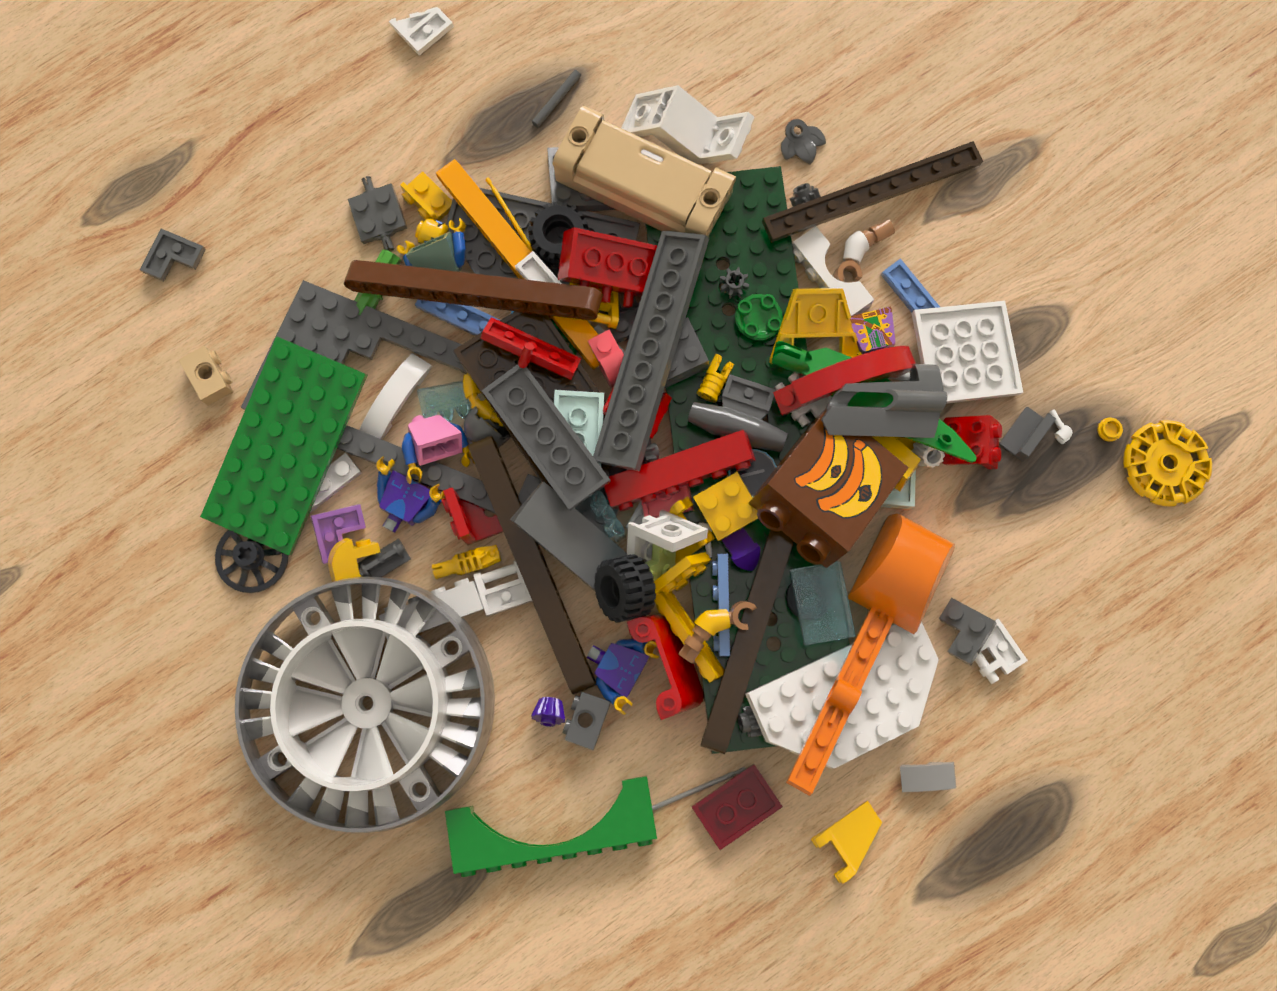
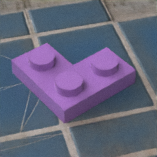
(332, 524)

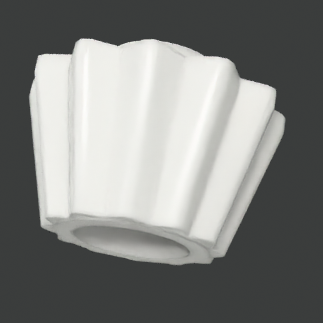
(929, 456)

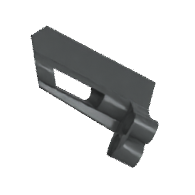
(911, 414)

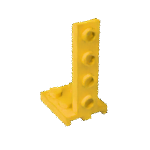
(679, 621)

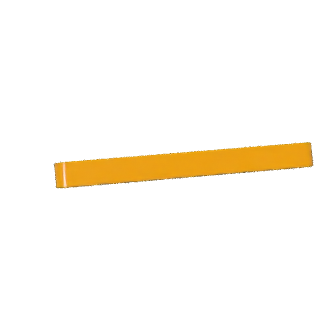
(507, 245)

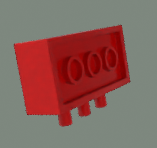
(606, 263)

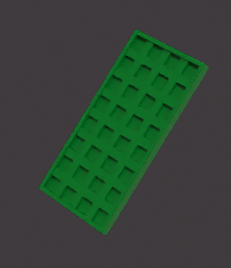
(283, 446)

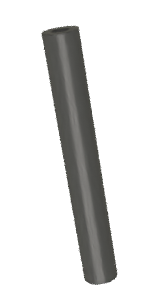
(556, 98)

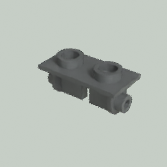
(384, 562)

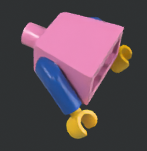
(432, 440)

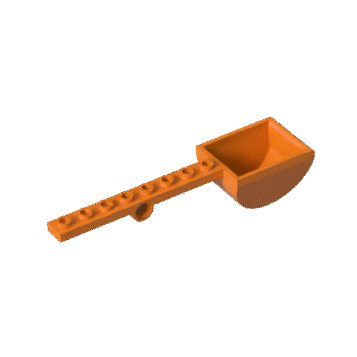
(895, 589)

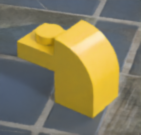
(343, 557)

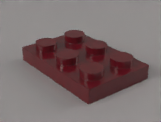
(736, 806)

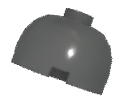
(478, 428)

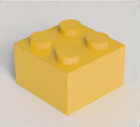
(727, 506)

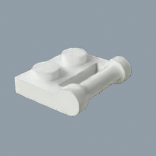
(505, 595)

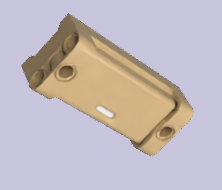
(640, 176)

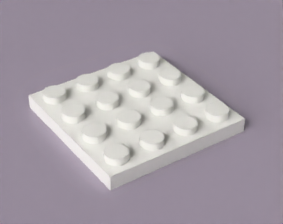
(971, 349)

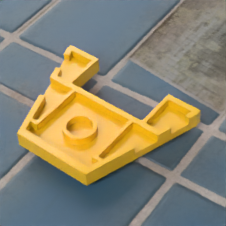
(819, 314)

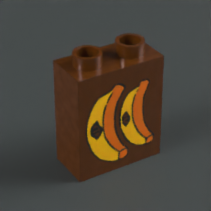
(827, 491)

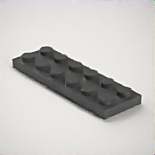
(546, 436)

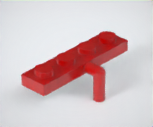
(530, 348)

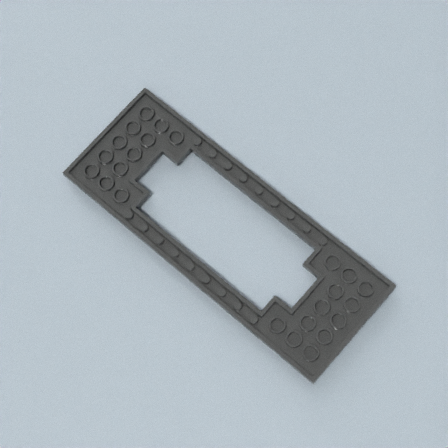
(333, 328)

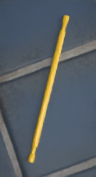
(509, 214)

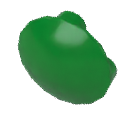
(759, 316)

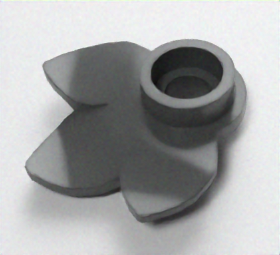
(803, 144)

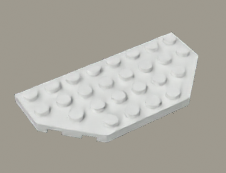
(887, 708)

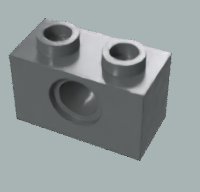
(587, 736)

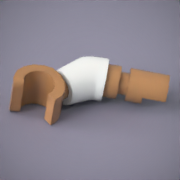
(857, 245)

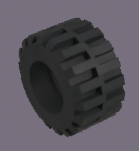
(548, 219)
(624, 588)

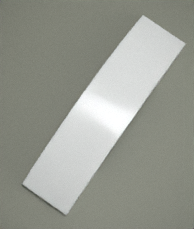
(394, 395)

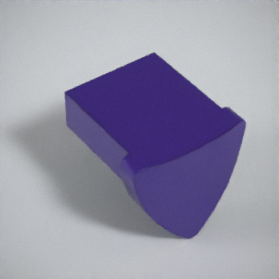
(742, 549)

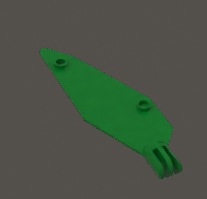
(807, 362)

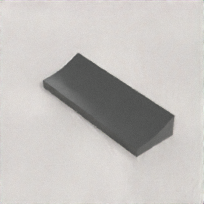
(565, 533)

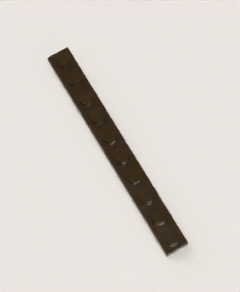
(871, 191)

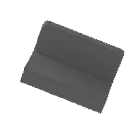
(1026, 433)

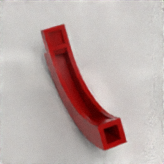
(864, 368)

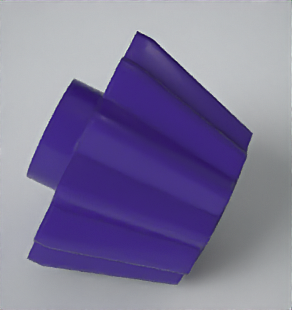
(549, 712)

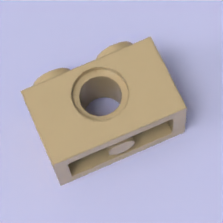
(196, 366)

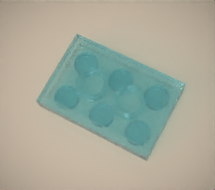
(822, 603)

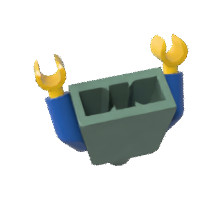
(441, 253)

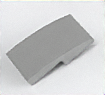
(928, 777)

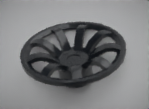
(248, 556)

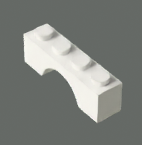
(811, 252)

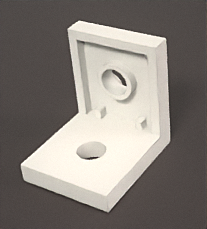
(666, 532)

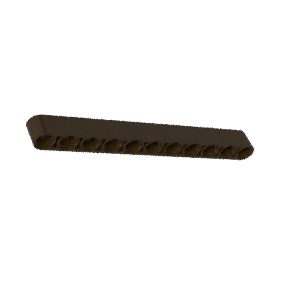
(532, 567)
(747, 643)

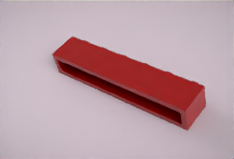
(679, 470)

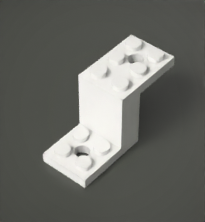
(687, 125)

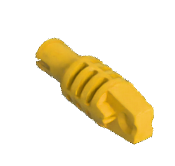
(468, 562)

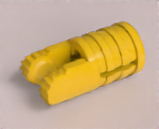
(713, 381)

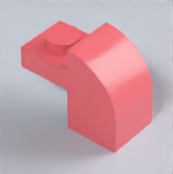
(608, 355)

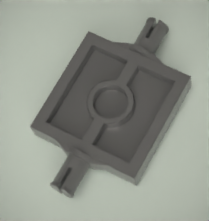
(377, 213)

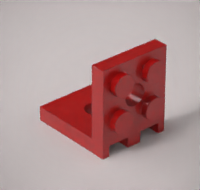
(469, 520)

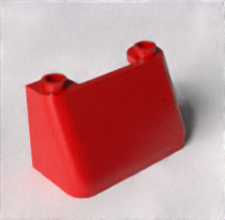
(683, 678)

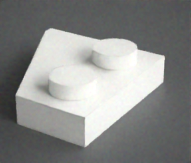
(422, 28)

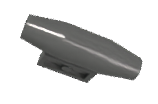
(743, 409)

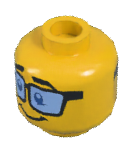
(430, 229)

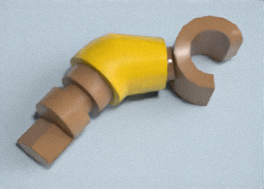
(709, 624)

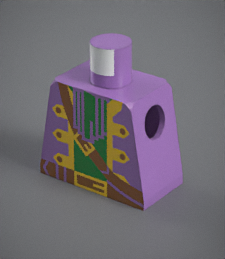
(874, 330)

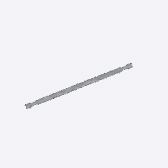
(697, 789)

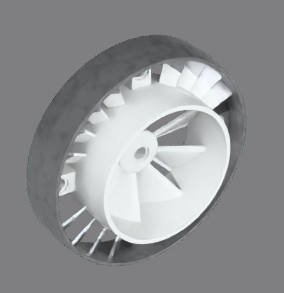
(320, 663)

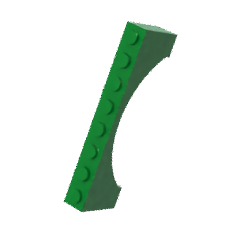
(479, 846)

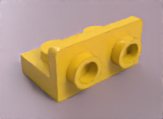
(427, 197)

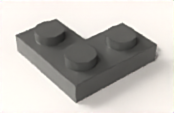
(166, 250)
(973, 629)

